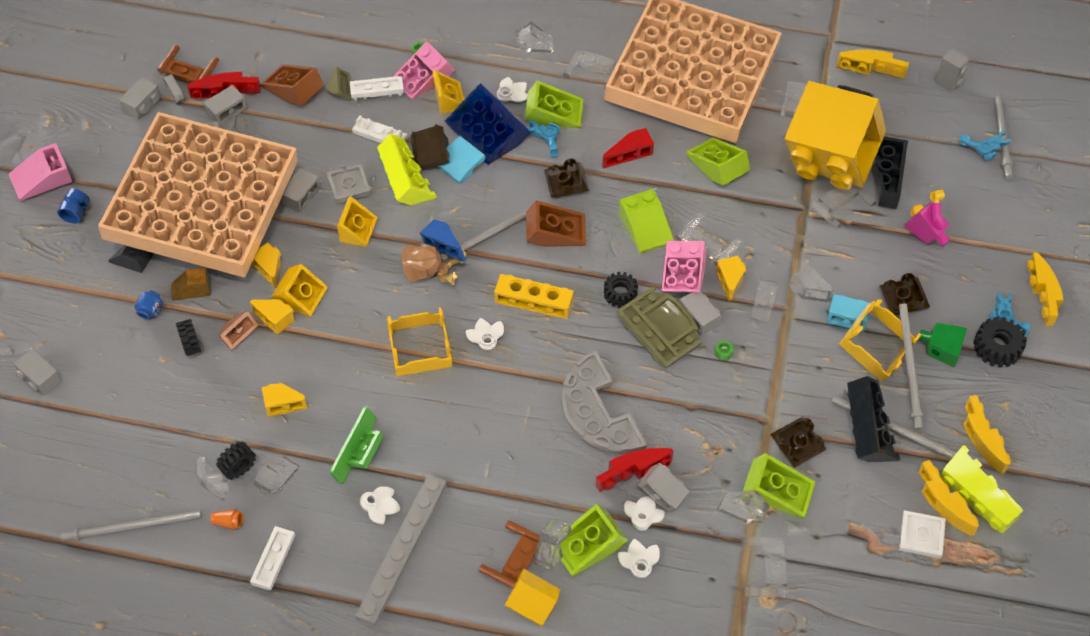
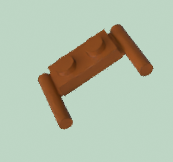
(184, 71)
(520, 558)

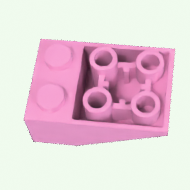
(418, 70)
(40, 173)
(684, 266)

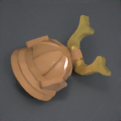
(425, 262)

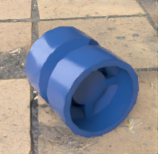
(73, 206)

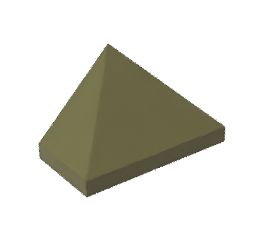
(339, 84)

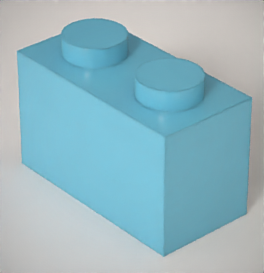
(845, 311)

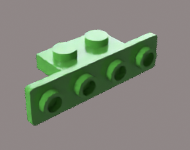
(358, 447)

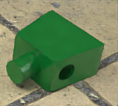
(944, 342)

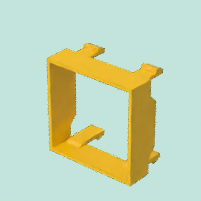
(414, 321)
(862, 355)

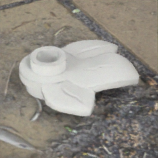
(512, 91)
(485, 332)
(382, 504)
(643, 513)
(639, 556)

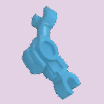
(548, 133)
(986, 147)
(1004, 310)

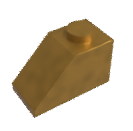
(191, 284)

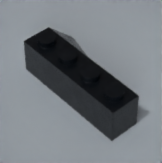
(890, 169)
(131, 258)
(870, 421)

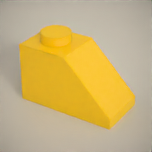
(268, 263)
(730, 274)
(273, 313)
(282, 399)

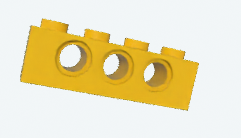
(523, 298)

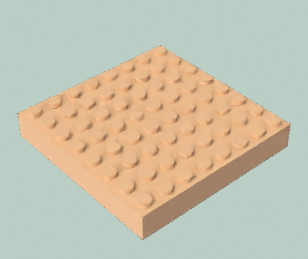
(693, 67)
(199, 194)

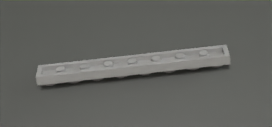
(401, 550)

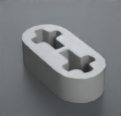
(173, 88)

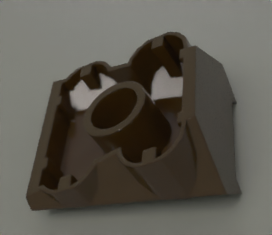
(430, 147)
(566, 178)
(905, 291)
(799, 441)

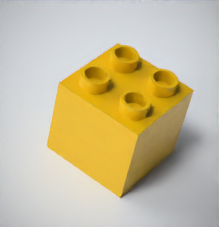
(835, 135)

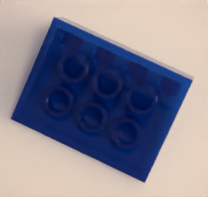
(487, 124)

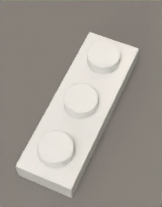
(272, 558)

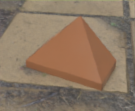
(237, 329)

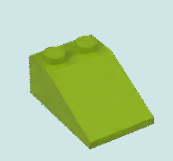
(553, 105)
(720, 160)
(645, 220)
(780, 485)
(591, 540)

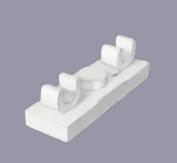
(376, 87)
(375, 130)

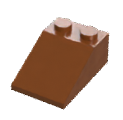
(294, 83)
(554, 226)

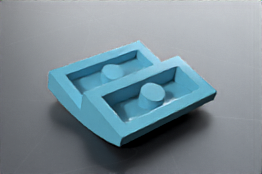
(462, 160)

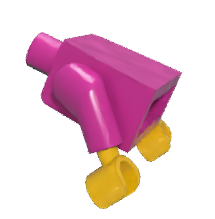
(928, 221)

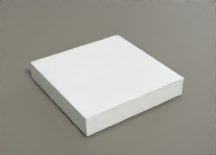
(922, 534)

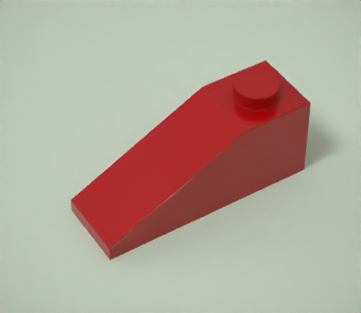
(629, 148)

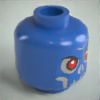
(148, 305)

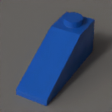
(440, 236)

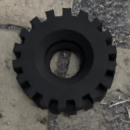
(995, 352)

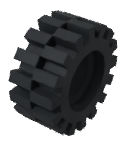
(620, 280)
(188, 337)
(236, 460)

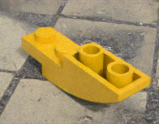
(872, 60)
(1047, 286)
(985, 440)
(948, 505)

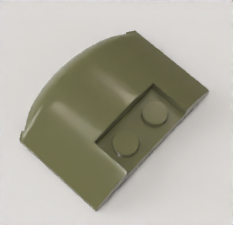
(661, 326)

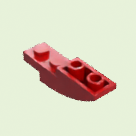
(214, 84)
(633, 463)

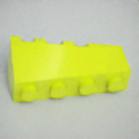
(404, 172)
(980, 491)

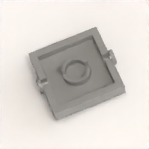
(348, 183)

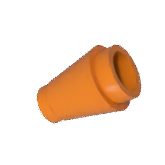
(229, 519)

